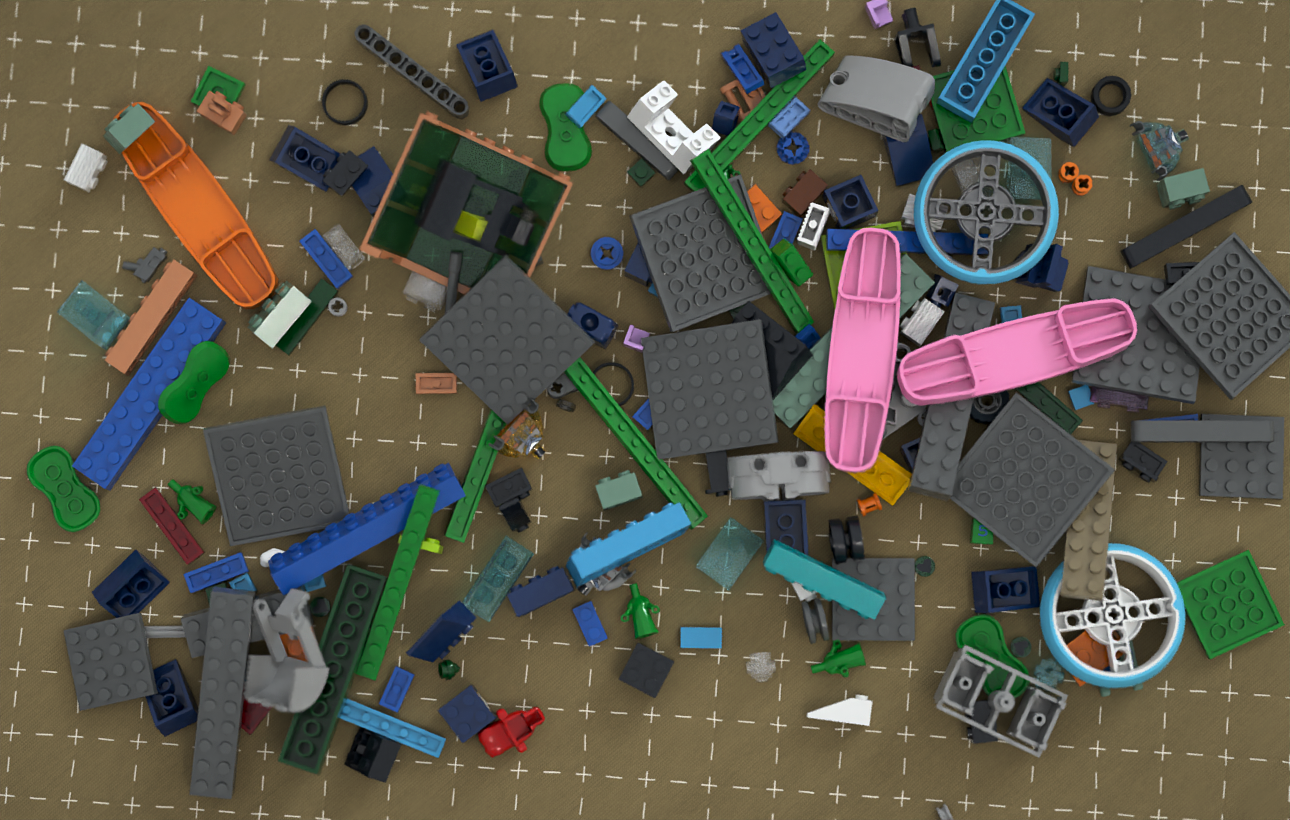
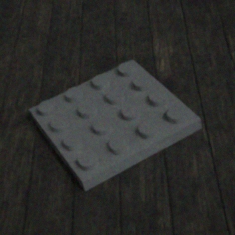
(1243, 468)
(897, 613)
(110, 661)

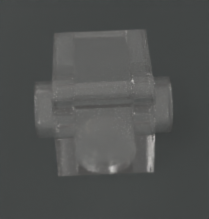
(761, 666)

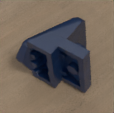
(1048, 272)

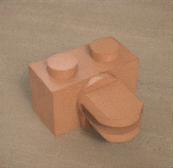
(221, 112)

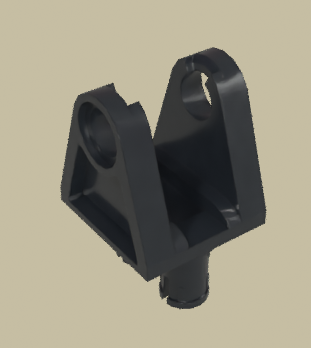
(915, 30)

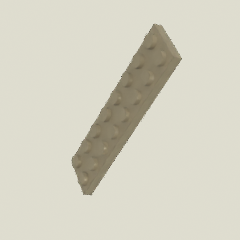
(1089, 537)

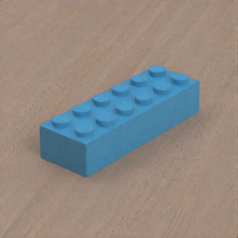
(985, 58)
(627, 544)

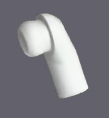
(265, 557)

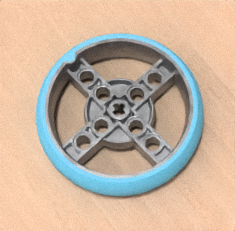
(1043, 216)

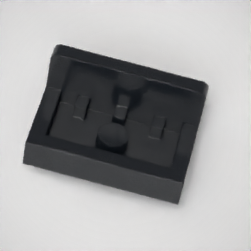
(345, 173)
(1143, 461)
(509, 487)

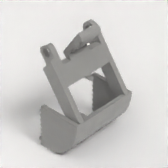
(279, 679)

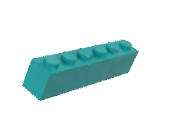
(824, 580)

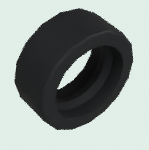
(1122, 84)

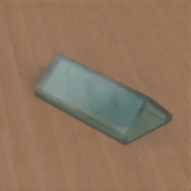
(497, 578)

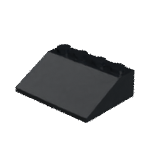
(783, 350)

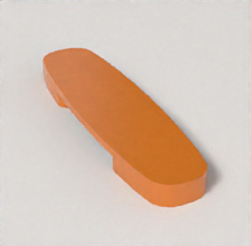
(200, 212)

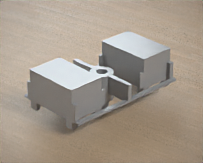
(1034, 715)

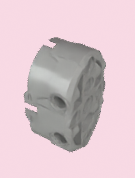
(765, 473)

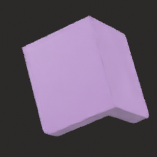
(878, 13)
(633, 338)

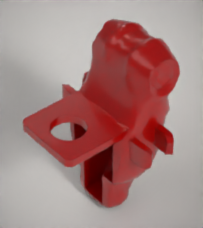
(510, 730)

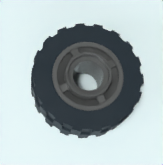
(987, 414)

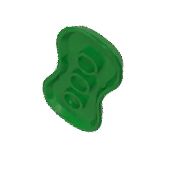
(566, 144)
(204, 367)
(71, 501)
(986, 636)

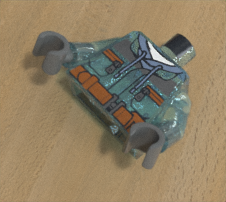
(1159, 146)

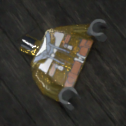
(521, 434)

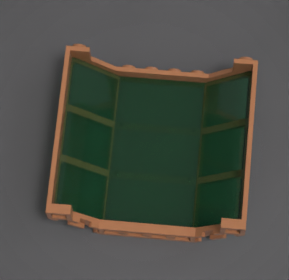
(427, 254)

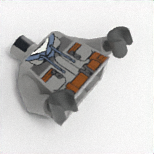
(607, 581)

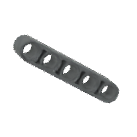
(626, 131)

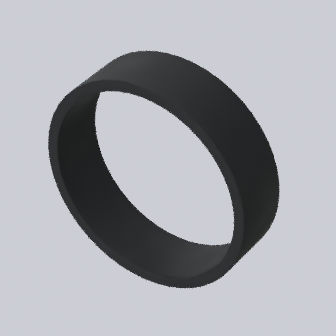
(337, 83)
(624, 368)

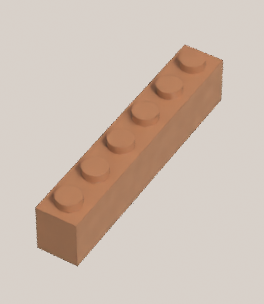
(150, 318)

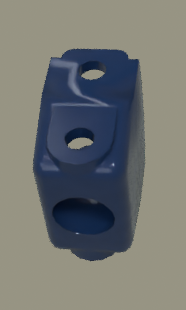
(595, 324)

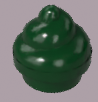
(447, 669)

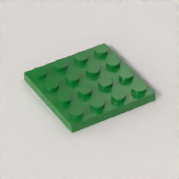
(995, 120)
(1229, 604)

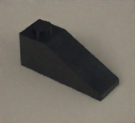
(515, 515)

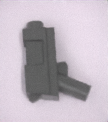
(147, 268)

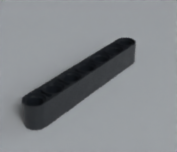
(1186, 226)

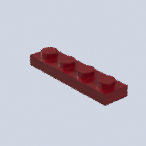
(171, 526)

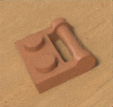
(751, 99)

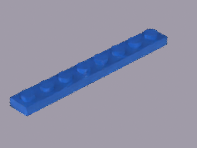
(909, 242)

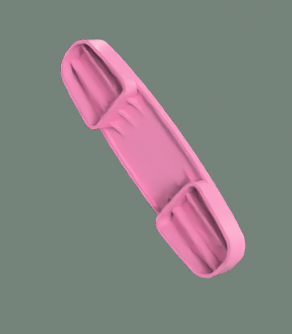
(863, 350)
(1016, 352)

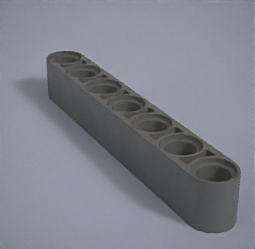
(407, 63)
(1202, 431)

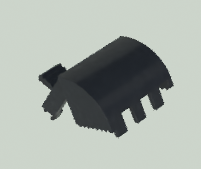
(447, 198)

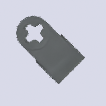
(566, 387)

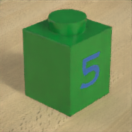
(980, 533)

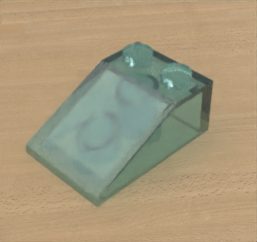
(1019, 182)
(93, 315)
(729, 553)

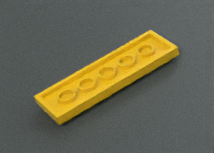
(884, 477)

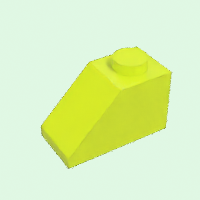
(471, 225)

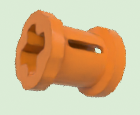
(1068, 166)
(1082, 191)
(869, 504)

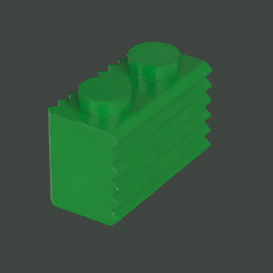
(791, 262)

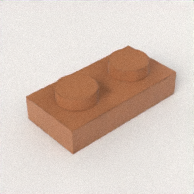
(436, 383)

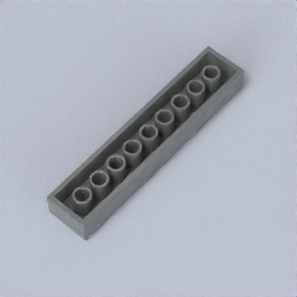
(947, 422)
(222, 693)

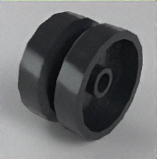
(842, 539)

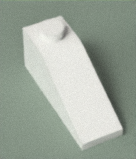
(850, 710)

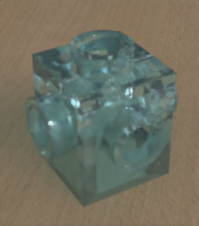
(1049, 673)

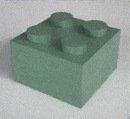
(125, 131)
(1183, 188)
(619, 490)

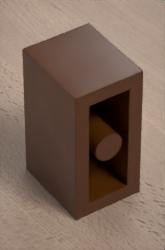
(806, 191)

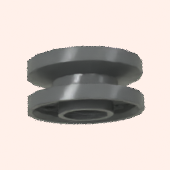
(815, 620)

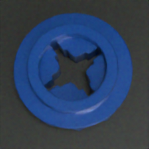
(787, 155)
(607, 243)

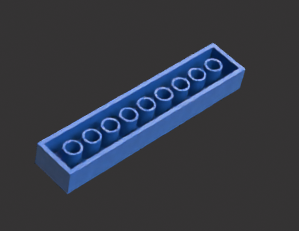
(137, 407)
(359, 530)

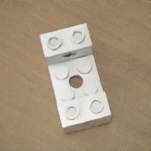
(654, 117)

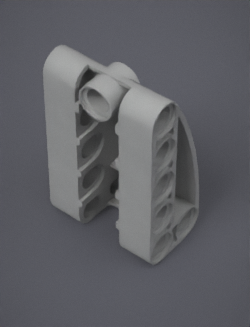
(878, 95)

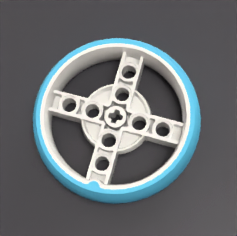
(1122, 672)

